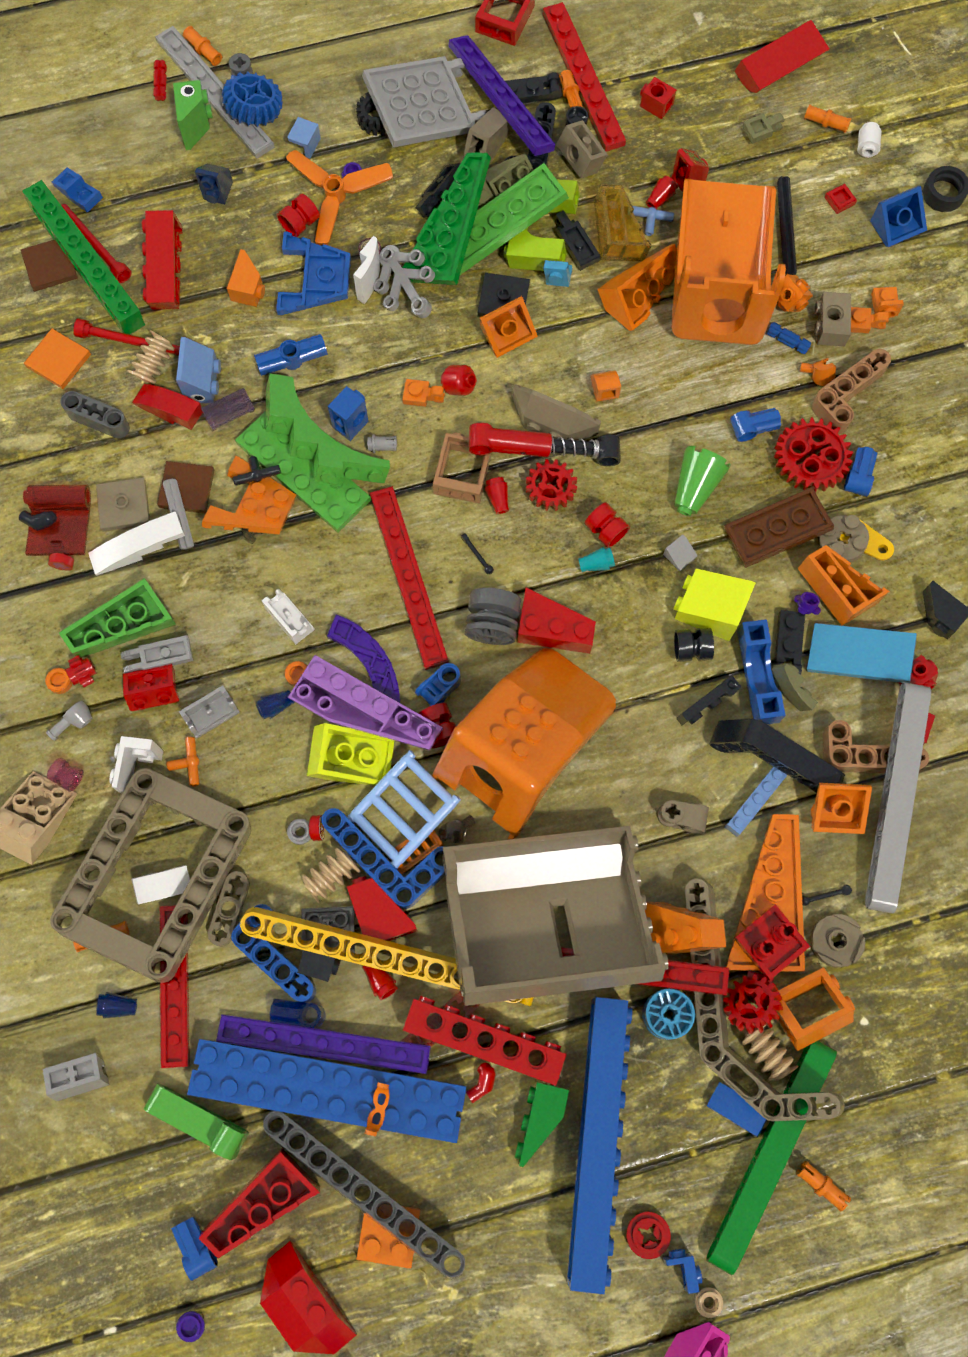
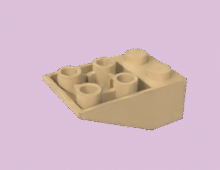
(33, 817)

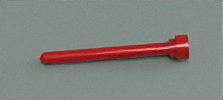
(118, 269)
(84, 329)

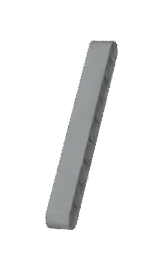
(898, 798)

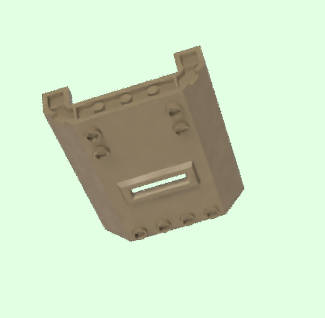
(507, 926)

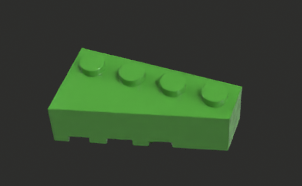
(119, 620)

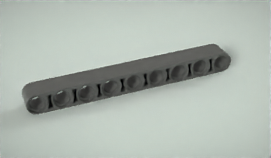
(354, 1182)

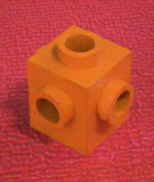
(794, 294)

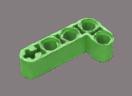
(197, 1121)

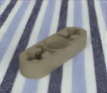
(227, 887)

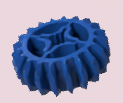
(252, 99)

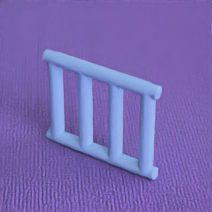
(374, 798)

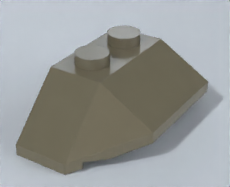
(552, 416)

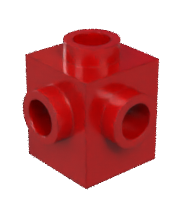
(923, 672)

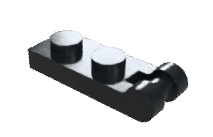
(533, 88)
(790, 638)

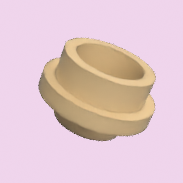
(715, 1309)

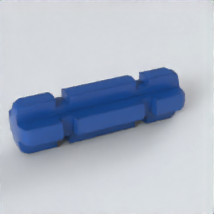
(789, 338)

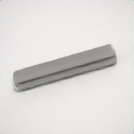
(175, 504)

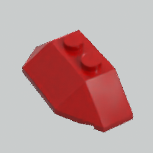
(302, 1305)

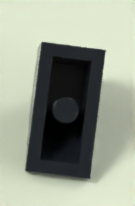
(943, 610)

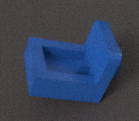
(690, 1273)

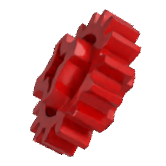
(549, 494)
(759, 993)

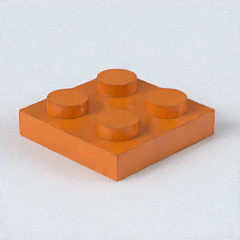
(380, 1246)

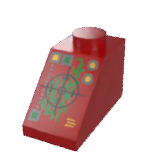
(689, 166)

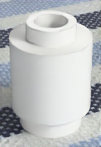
(869, 140)

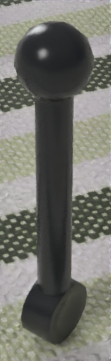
(487, 568)
(845, 890)

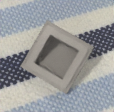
(680, 553)

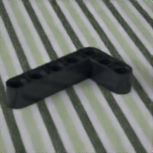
(776, 749)

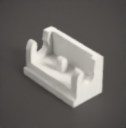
(288, 616)

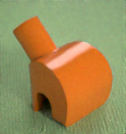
(821, 372)

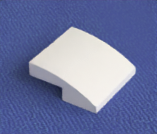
(368, 271)

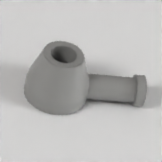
(77, 715)

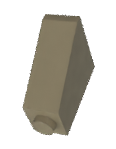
(487, 134)

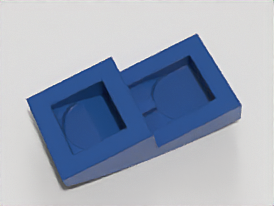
(76, 189)
(736, 1109)

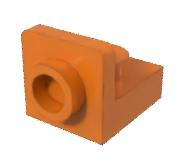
(886, 300)

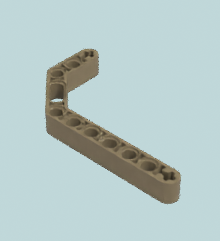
(720, 1038)

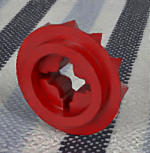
(661, 1231)

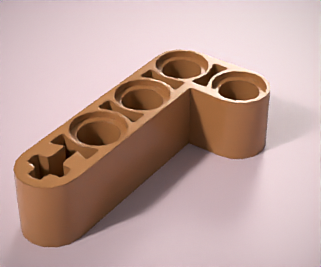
(853, 385)
(850, 752)

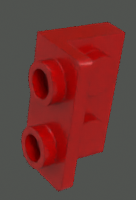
(150, 687)

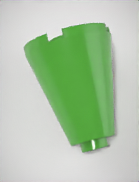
(698, 479)

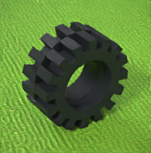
(366, 121)

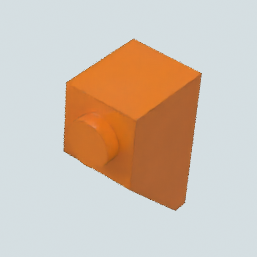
(245, 282)

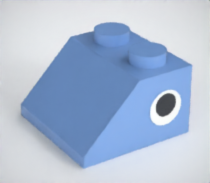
(197, 371)

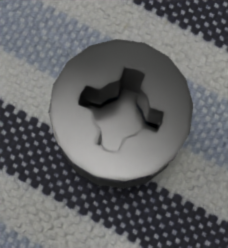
(240, 60)

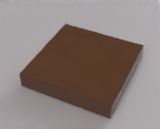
(47, 265)
(193, 482)

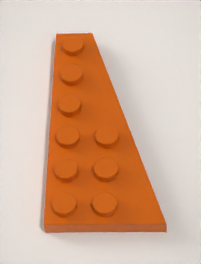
(774, 882)

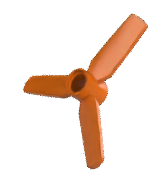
(351, 183)

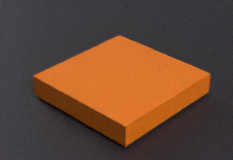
(57, 358)

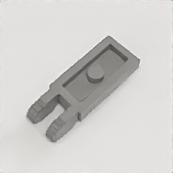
(159, 653)

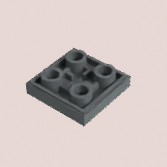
(332, 916)

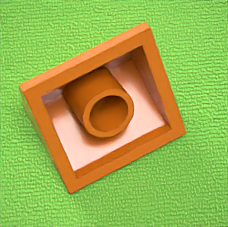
(508, 327)

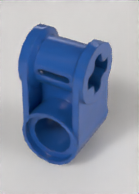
(435, 689)

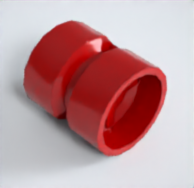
(296, 216)
(604, 521)
(441, 716)

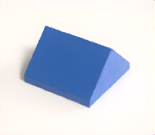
(900, 217)

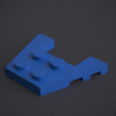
(324, 275)

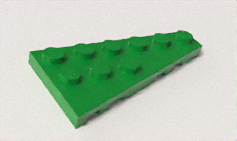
(450, 225)

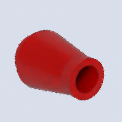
(663, 190)
(498, 494)
(381, 982)

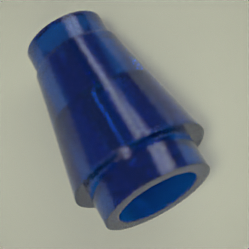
(273, 704)
(115, 1005)

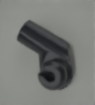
(38, 521)

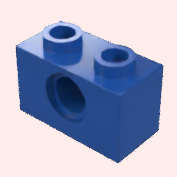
(348, 413)

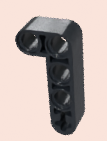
(547, 112)

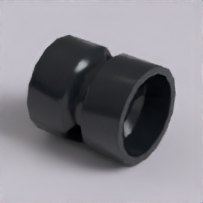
(695, 644)

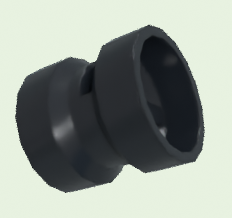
(576, 114)

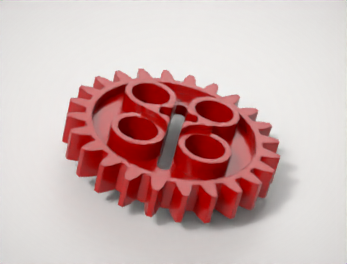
(825, 471)

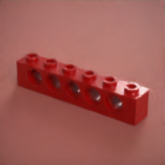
(547, 1070)

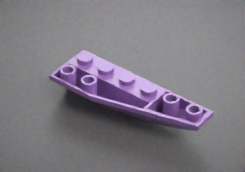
(359, 706)

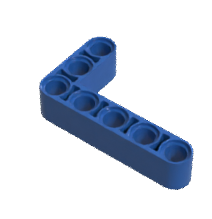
(381, 864)

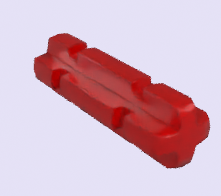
(160, 80)

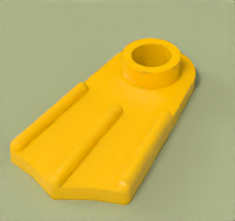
(875, 541)

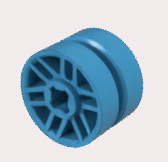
(680, 1021)

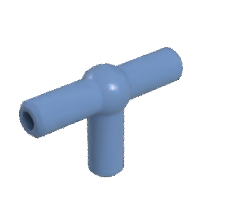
(651, 214)

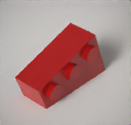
(554, 625)

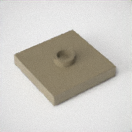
(122, 504)

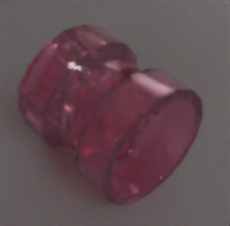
(66, 775)

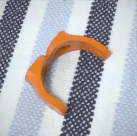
(372, 1129)

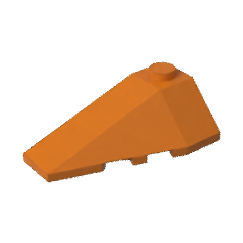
(635, 291)

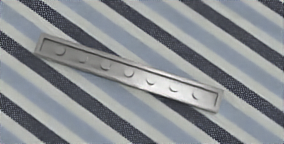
(196, 69)

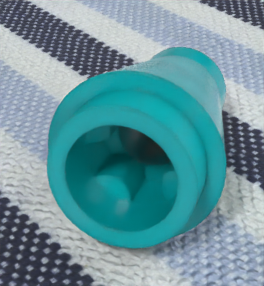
(598, 560)

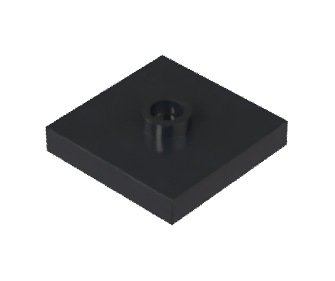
(500, 290)

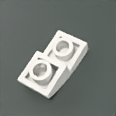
(160, 884)

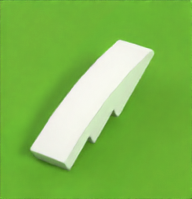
(136, 542)

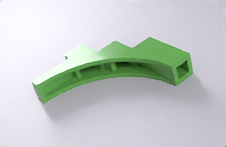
(308, 441)

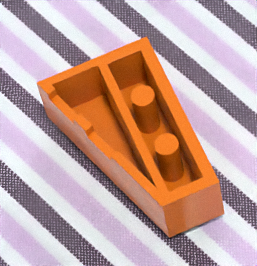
(840, 585)
(684, 930)

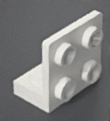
(126, 754)

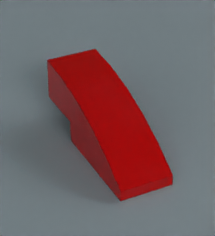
(168, 405)

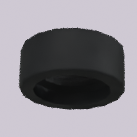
(943, 203)

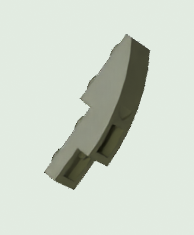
(503, 177)

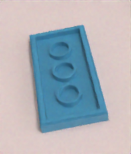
(862, 653)

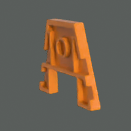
(261, 508)

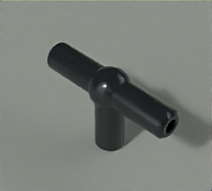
(256, 473)

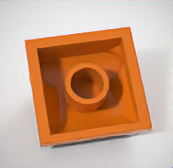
(841, 808)

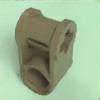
(688, 817)

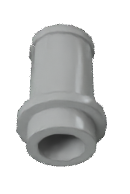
(382, 443)

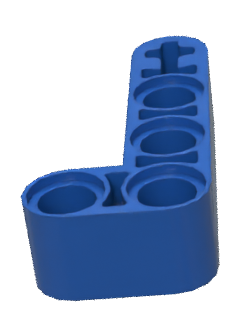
(275, 961)

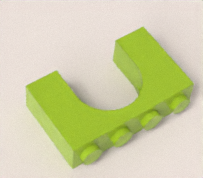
(529, 251)

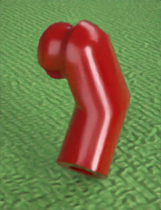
(485, 1082)

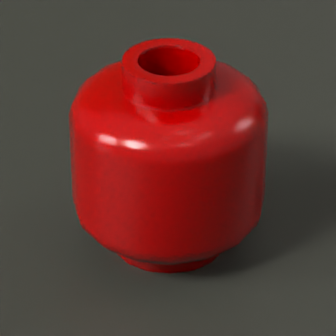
(458, 380)

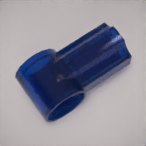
(295, 1013)

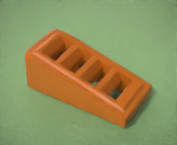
(419, 856)

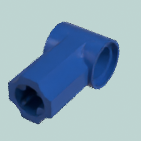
(748, 424)
(860, 476)
(196, 1256)

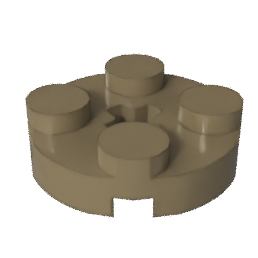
(851, 527)
(850, 934)

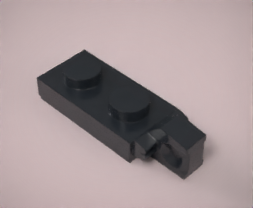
(433, 193)
(576, 241)
(710, 700)

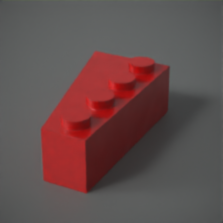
(162, 260)
(264, 1199)

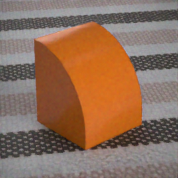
(606, 385)

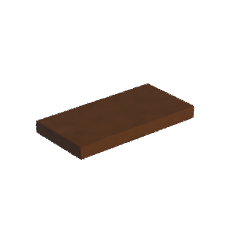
(778, 527)

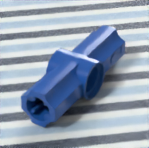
(304, 351)

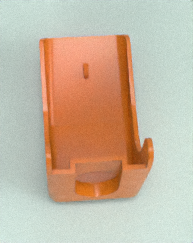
(725, 263)
(525, 735)

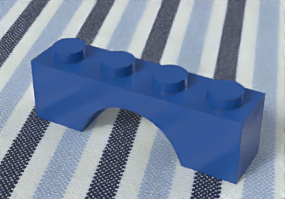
(755, 651)

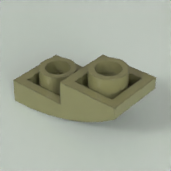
(790, 682)

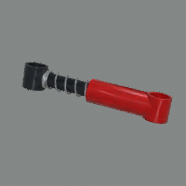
(486, 439)

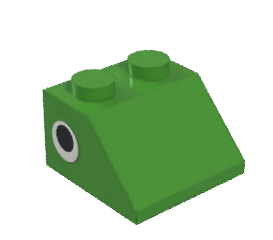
(192, 111)

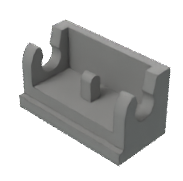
(209, 712)
(75, 1077)

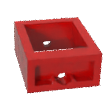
(508, 31)

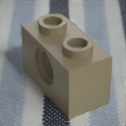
(581, 149)
(835, 331)

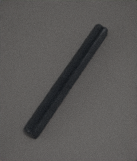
(786, 225)

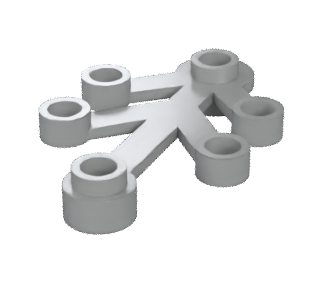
(402, 279)

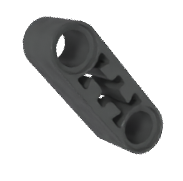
(88, 406)

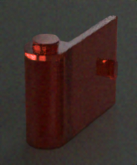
(72, 510)

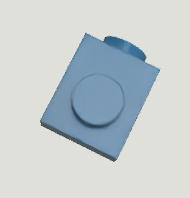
(557, 273)

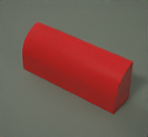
(781, 57)

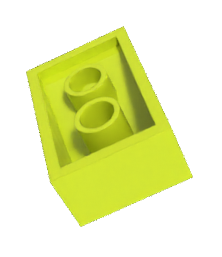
(349, 755)

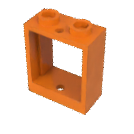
(803, 1037)

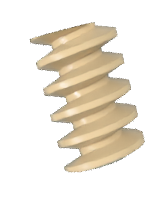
(151, 358)
(329, 874)
(769, 1054)

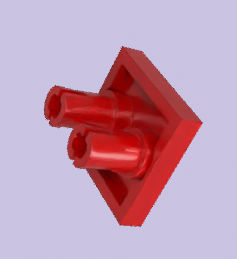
(772, 942)

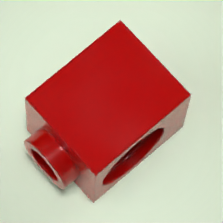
(657, 97)

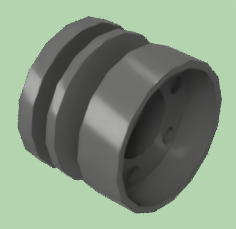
(493, 616)

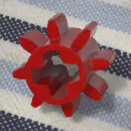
(81, 671)

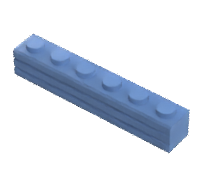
(755, 801)

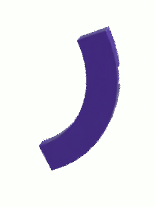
(368, 652)

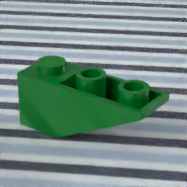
(545, 1114)

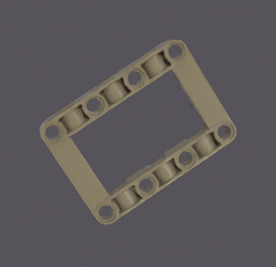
(196, 898)

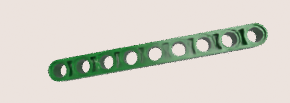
(768, 1163)

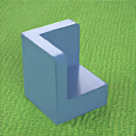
(305, 134)

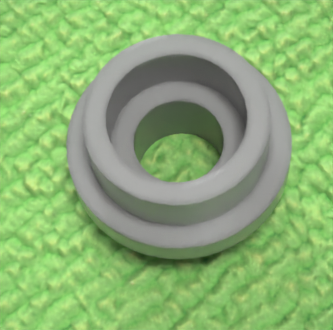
(292, 828)

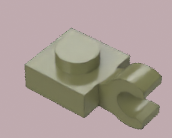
(760, 127)

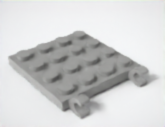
(420, 100)

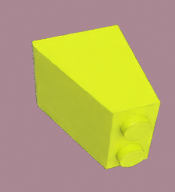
(713, 602)

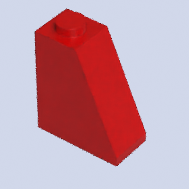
(377, 912)

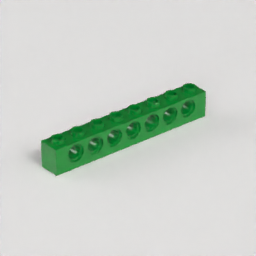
(84, 258)

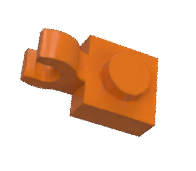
(863, 320)
(419, 392)

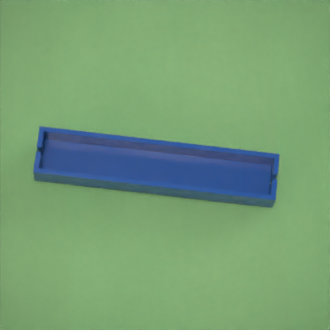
(325, 1090)
(598, 1146)

